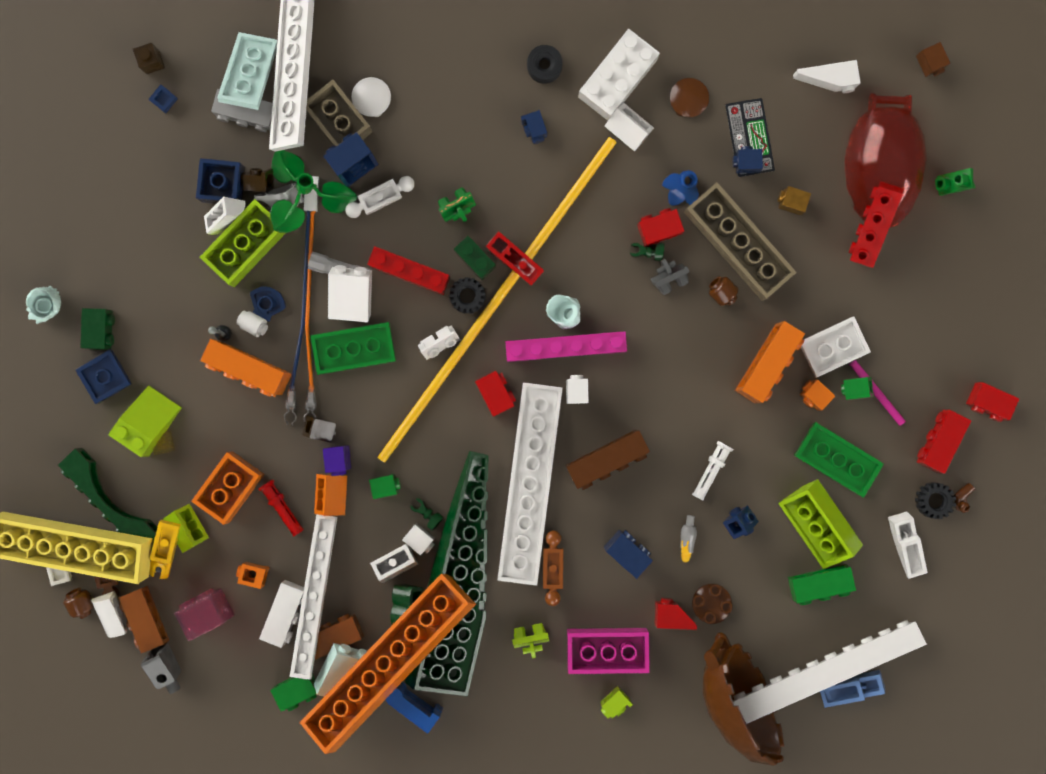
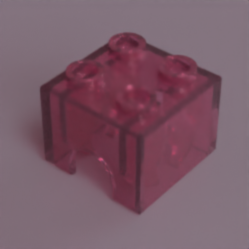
(204, 614)

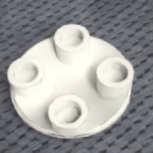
(371, 96)

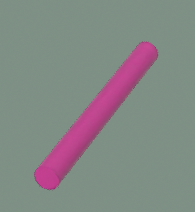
(879, 394)

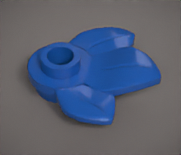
(679, 189)

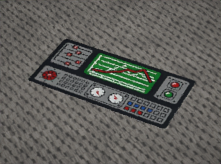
(749, 128)

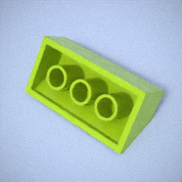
(821, 524)

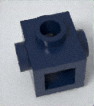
(740, 522)

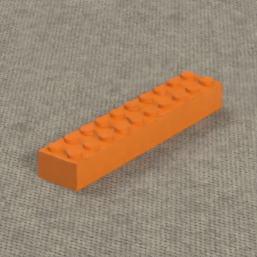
(387, 663)

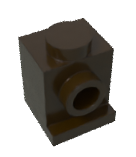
(258, 180)

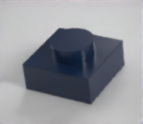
(163, 99)

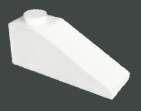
(834, 77)

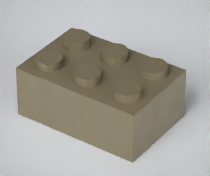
(336, 114)

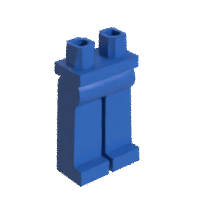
(414, 708)

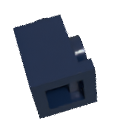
(534, 127)

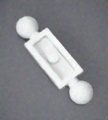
(379, 197)

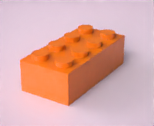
(770, 362)
(241, 365)

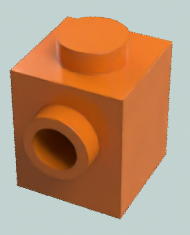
(816, 395)

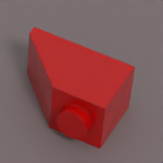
(671, 616)

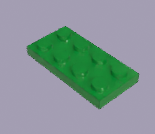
(353, 348)
(838, 459)

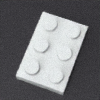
(835, 347)

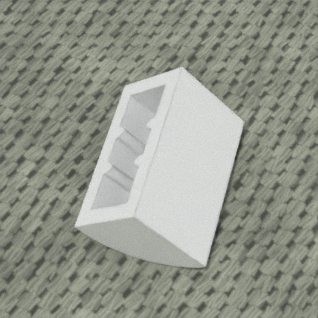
(629, 126)
(223, 214)
(110, 614)

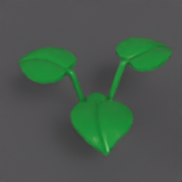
(287, 216)

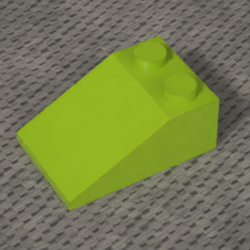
(145, 422)

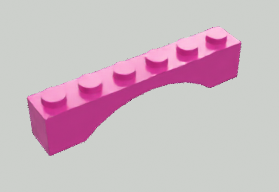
(566, 346)

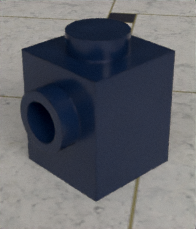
(748, 160)

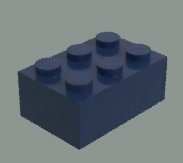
(351, 159)

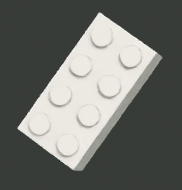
(618, 74)

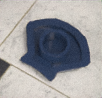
(267, 302)

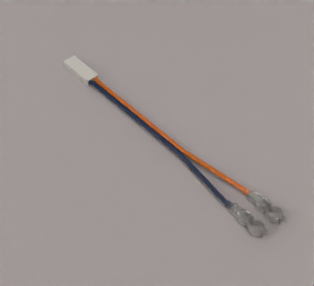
(310, 205)

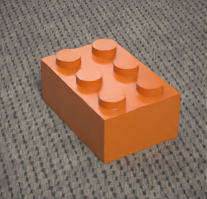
(227, 487)

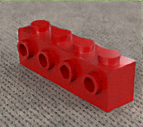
(876, 225)

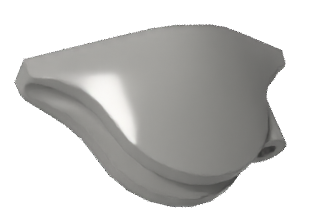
(285, 192)

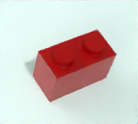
(660, 227)
(495, 393)
(992, 401)

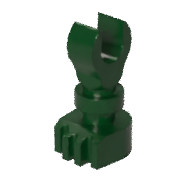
(657, 253)
(434, 519)

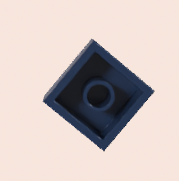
(219, 180)
(627, 553)

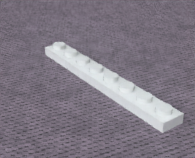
(313, 597)

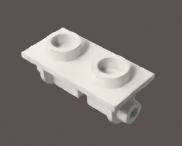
(446, 338)

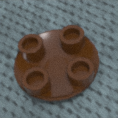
(689, 97)
(712, 603)

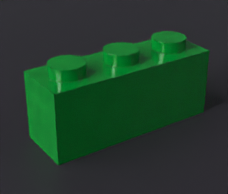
(822, 584)

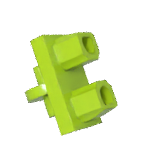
(521, 640)

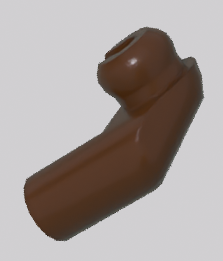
(961, 498)

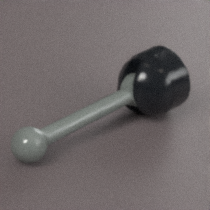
(220, 331)

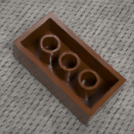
(607, 459)

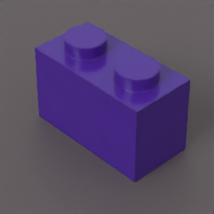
(337, 460)

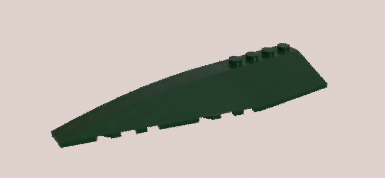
(463, 557)

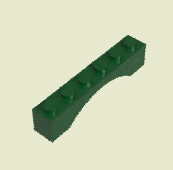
(83, 472)

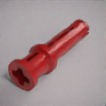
(276, 500)

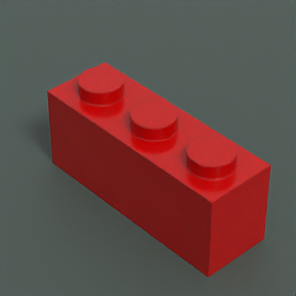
(943, 441)

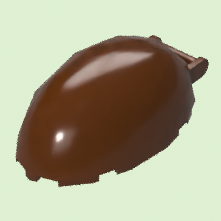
(725, 675)

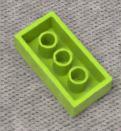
(242, 244)

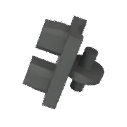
(668, 273)

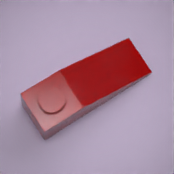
(514, 258)

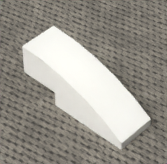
(908, 544)

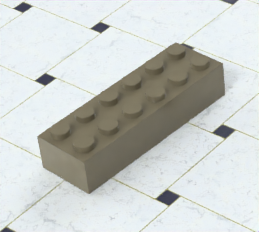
(739, 242)

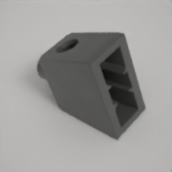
(162, 668)

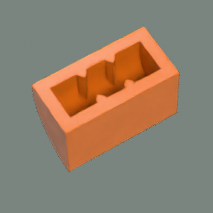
(330, 495)

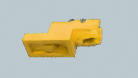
(164, 548)

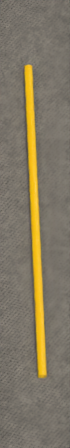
(495, 301)

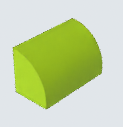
(191, 529)

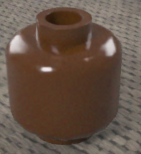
(723, 291)
(78, 603)

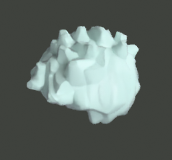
(43, 304)

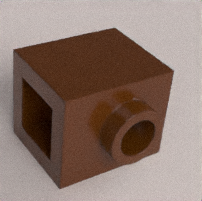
(933, 60)

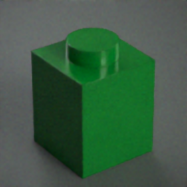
(857, 388)
(384, 486)

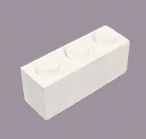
(283, 614)

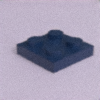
(103, 376)

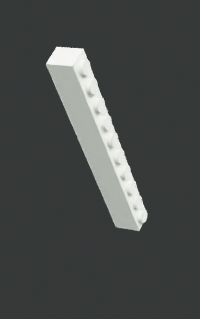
(830, 671)

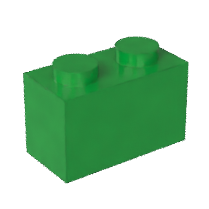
(293, 691)

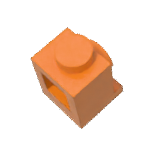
(245, 578)

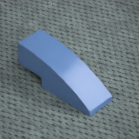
(854, 689)

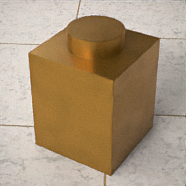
(793, 200)

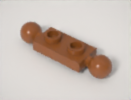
(553, 568)

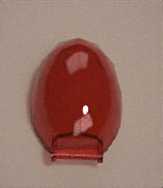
(889, 149)

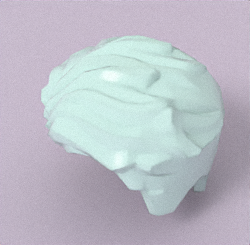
(564, 311)

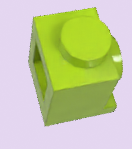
(615, 703)

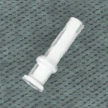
(717, 461)

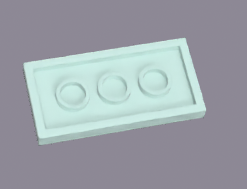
(248, 71)

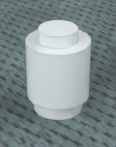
(252, 323)

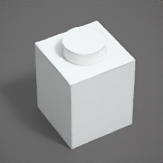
(419, 539)

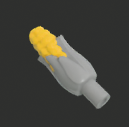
(688, 538)

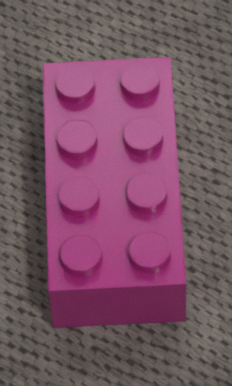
(607, 650)

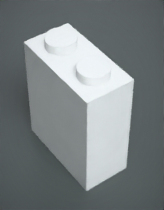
(349, 293)

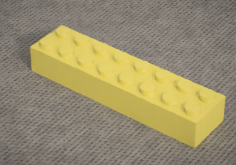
(74, 548)

